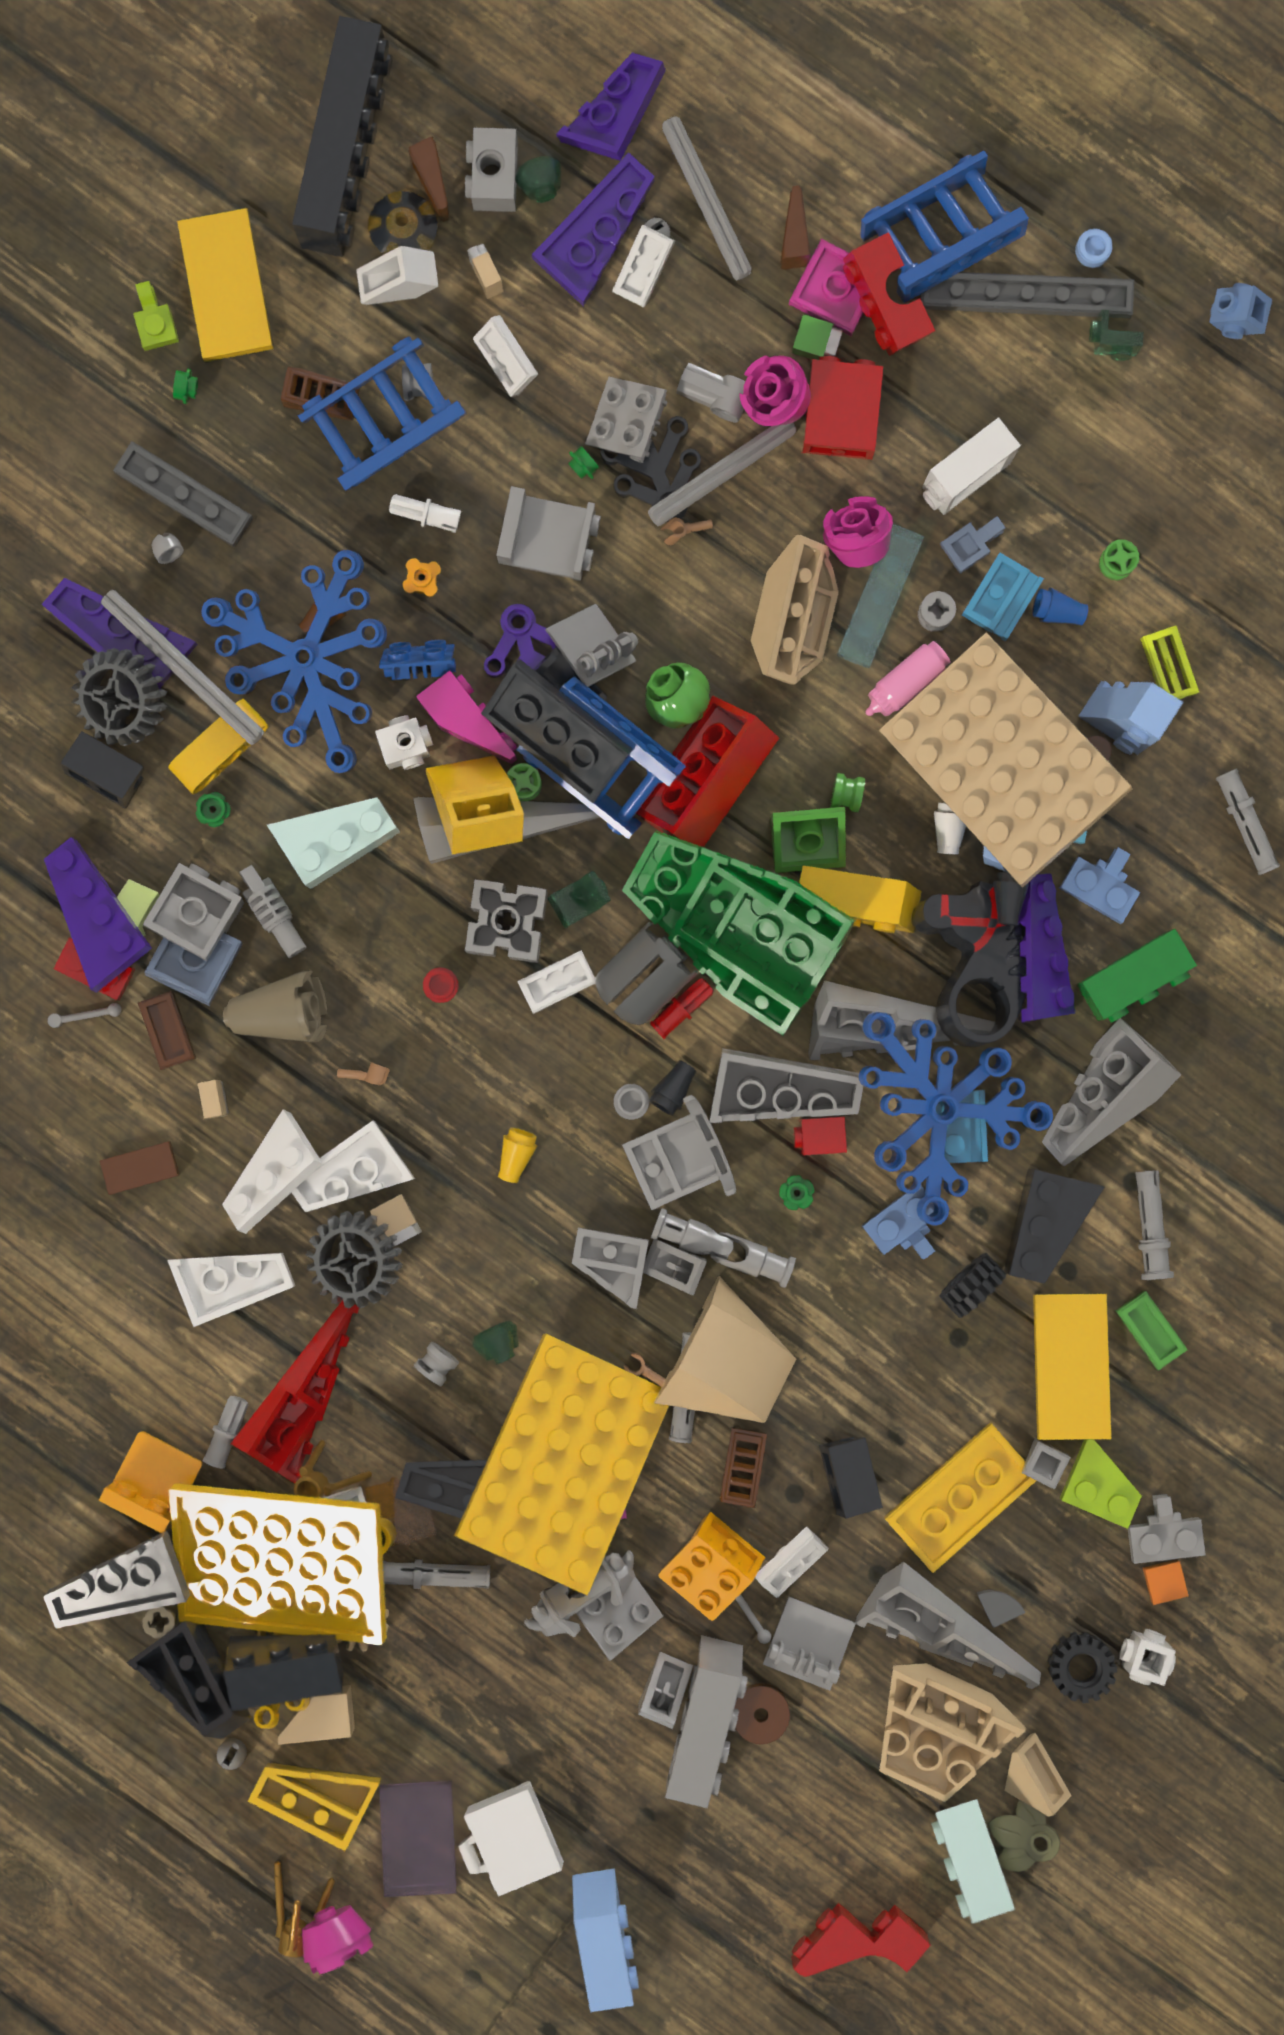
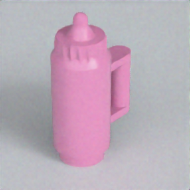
(907, 679)

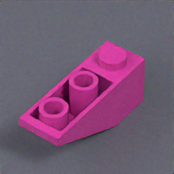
(457, 714)

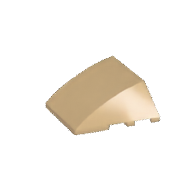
(728, 1362)
(941, 1729)

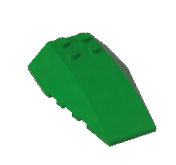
(741, 925)

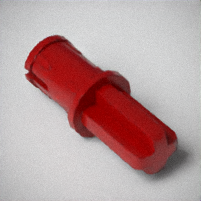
(682, 1008)

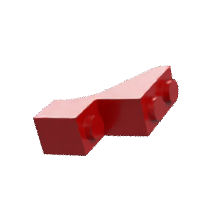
(844, 1939)

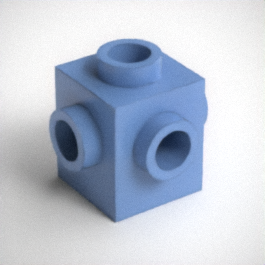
(1240, 311)

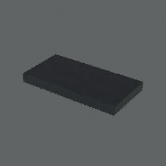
(556, 731)

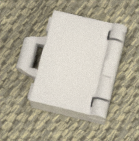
(511, 1840)

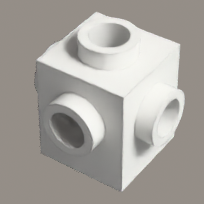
(391, 739)
(1154, 1667)

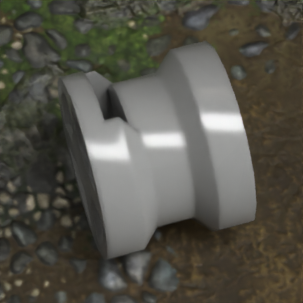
(410, 386)
(934, 618)
(436, 1363)

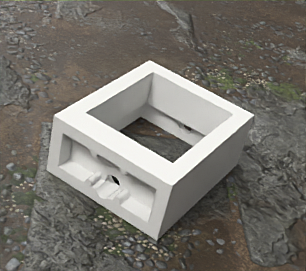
(970, 467)

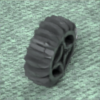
(132, 684)
(356, 1287)

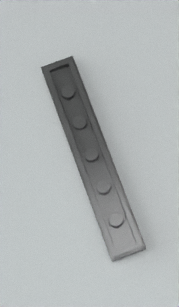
(1032, 295)

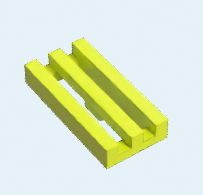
(1155, 666)

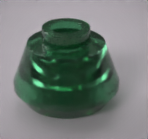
(539, 178)
(497, 1342)

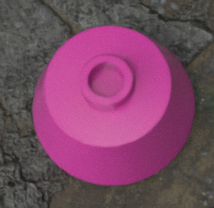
(775, 391)
(859, 532)
(334, 1938)

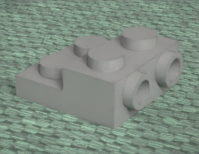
(194, 910)

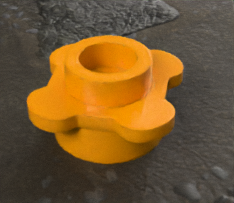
(428, 585)

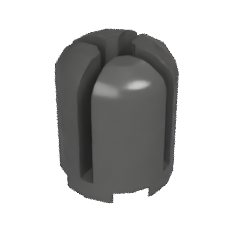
(656, 988)

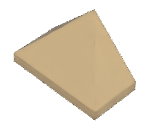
(1035, 1778)

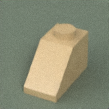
(323, 1719)

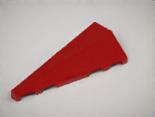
(285, 1421)

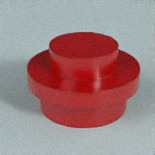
(440, 985)

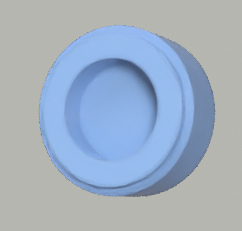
(1093, 248)

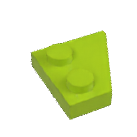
(1100, 1486)

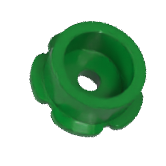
(185, 386)
(583, 463)
(204, 804)
(794, 1183)

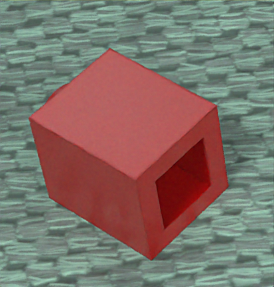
(821, 1136)

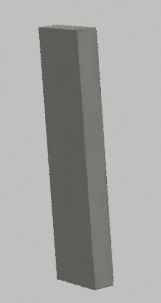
(183, 494)

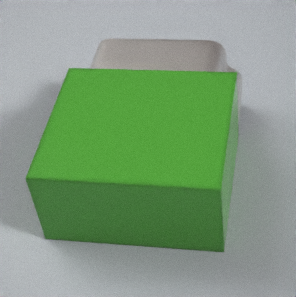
(816, 338)

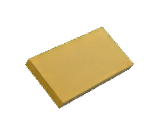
(225, 285)
(1072, 1366)
(960, 1498)

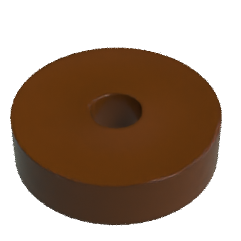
(773, 1725)

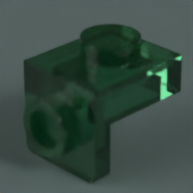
(1118, 344)
(579, 899)

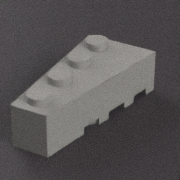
(778, 1088)
(706, 1722)

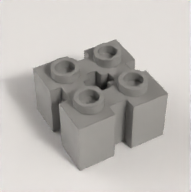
(525, 908)

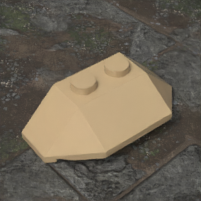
(795, 611)

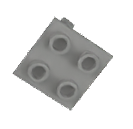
(627, 418)
(593, 645)
(619, 1625)
(809, 1643)

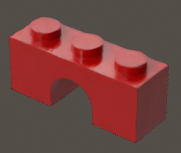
(895, 323)

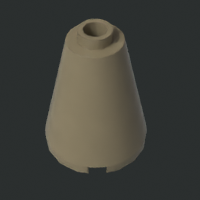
(280, 1010)

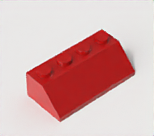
(720, 760)

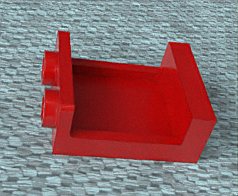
(843, 408)

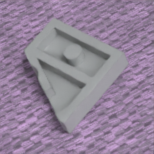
(612, 1261)

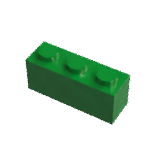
(1137, 976)

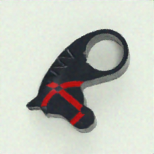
(987, 958)

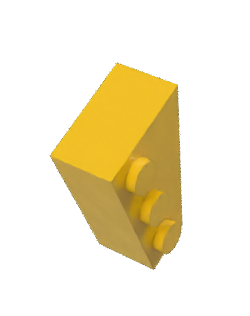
(865, 898)
(315, 1799)

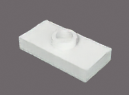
(643, 266)
(505, 356)
(557, 982)
(791, 1562)

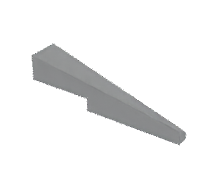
(538, 819)
(841, 1014)
(916, 1609)

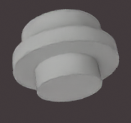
(631, 1101)

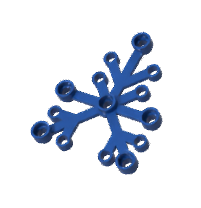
(318, 697)
(915, 1075)

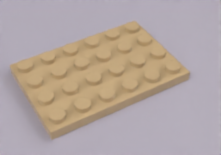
(1005, 759)

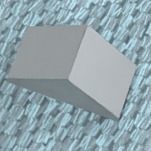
(674, 1266)
(664, 1690)

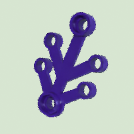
(522, 636)

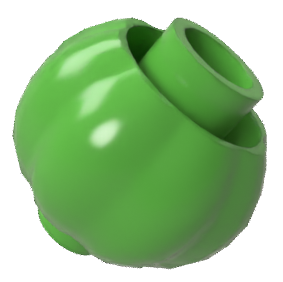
(677, 695)

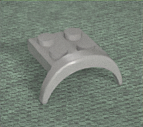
(679, 1158)

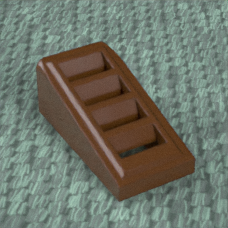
(427, 167)
(796, 242)
(308, 379)
(737, 1498)

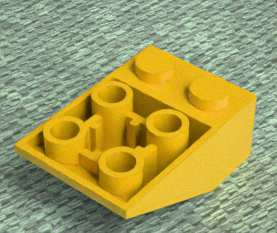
(476, 804)

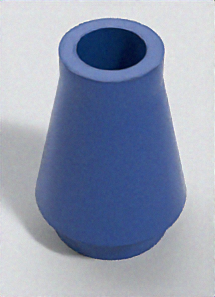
(1056, 607)

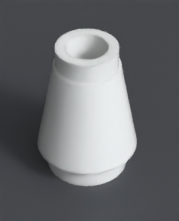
(948, 830)

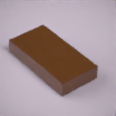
(166, 1030)
(139, 1168)

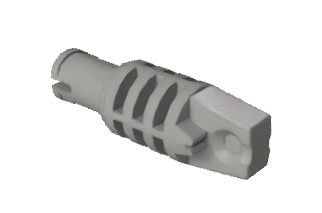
(271, 911)

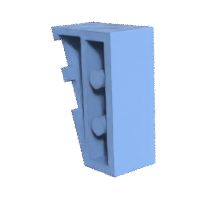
(1131, 714)
(602, 1941)

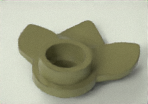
(1018, 1837)

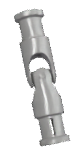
(701, 1239)

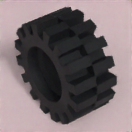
(972, 1285)
(1092, 1686)

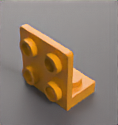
(145, 1481)
(712, 1567)

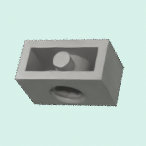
(496, 148)

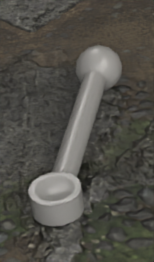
(57, 1020)
(763, 1636)

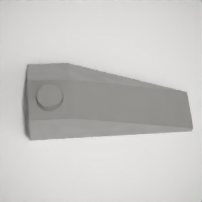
(1116, 1087)

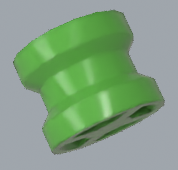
(1122, 553)
(522, 774)
(847, 792)

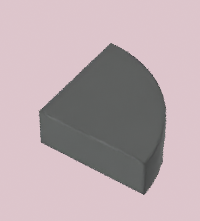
(999, 1606)

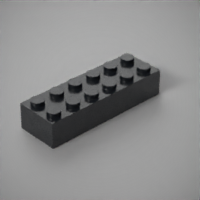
(342, 137)

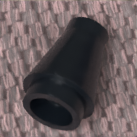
(1009, 899)
(672, 1089)

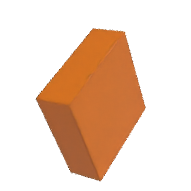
(1165, 1582)

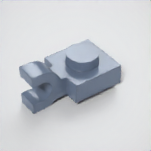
(969, 546)

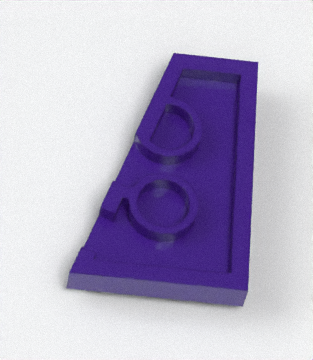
(614, 115)

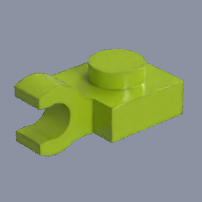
(154, 322)

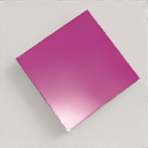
(826, 291)

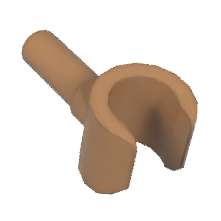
(680, 528)
(376, 1074)
(645, 1371)

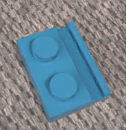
(1002, 596)
(966, 1136)

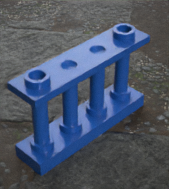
(974, 244)
(384, 450)
(660, 764)

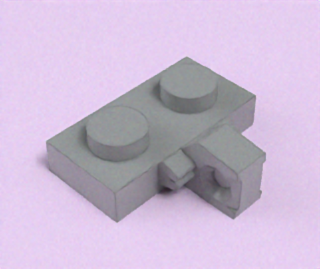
(1165, 1535)

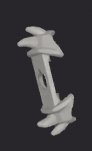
(556, 1608)

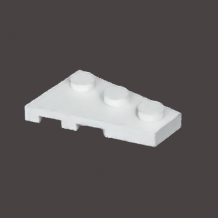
(353, 1169)
(272, 1174)
(228, 1282)

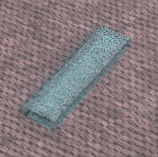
(880, 598)

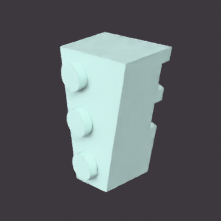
(333, 838)
(972, 1862)

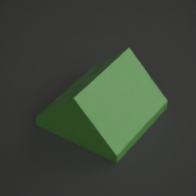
(808, 839)

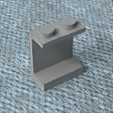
(547, 535)

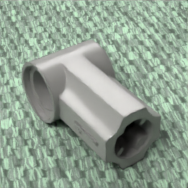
(713, 391)

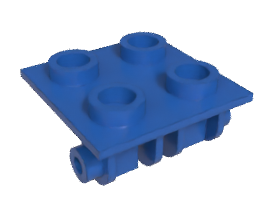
(401, 656)

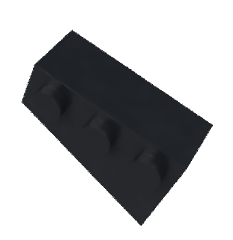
(1047, 1222)
(440, 1484)
(281, 1669)
(192, 1678)

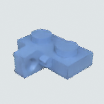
(1102, 885)
(901, 1225)

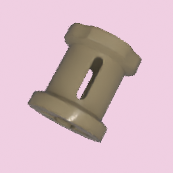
(157, 1628)

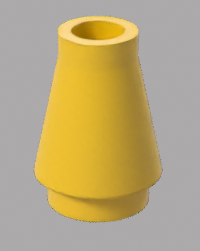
(516, 1153)

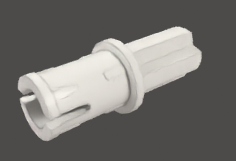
(427, 513)

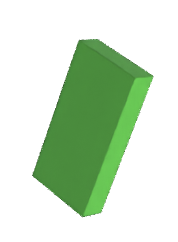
(1151, 1330)

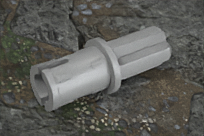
(226, 1432)

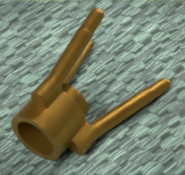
(316, 1484)
(291, 1932)

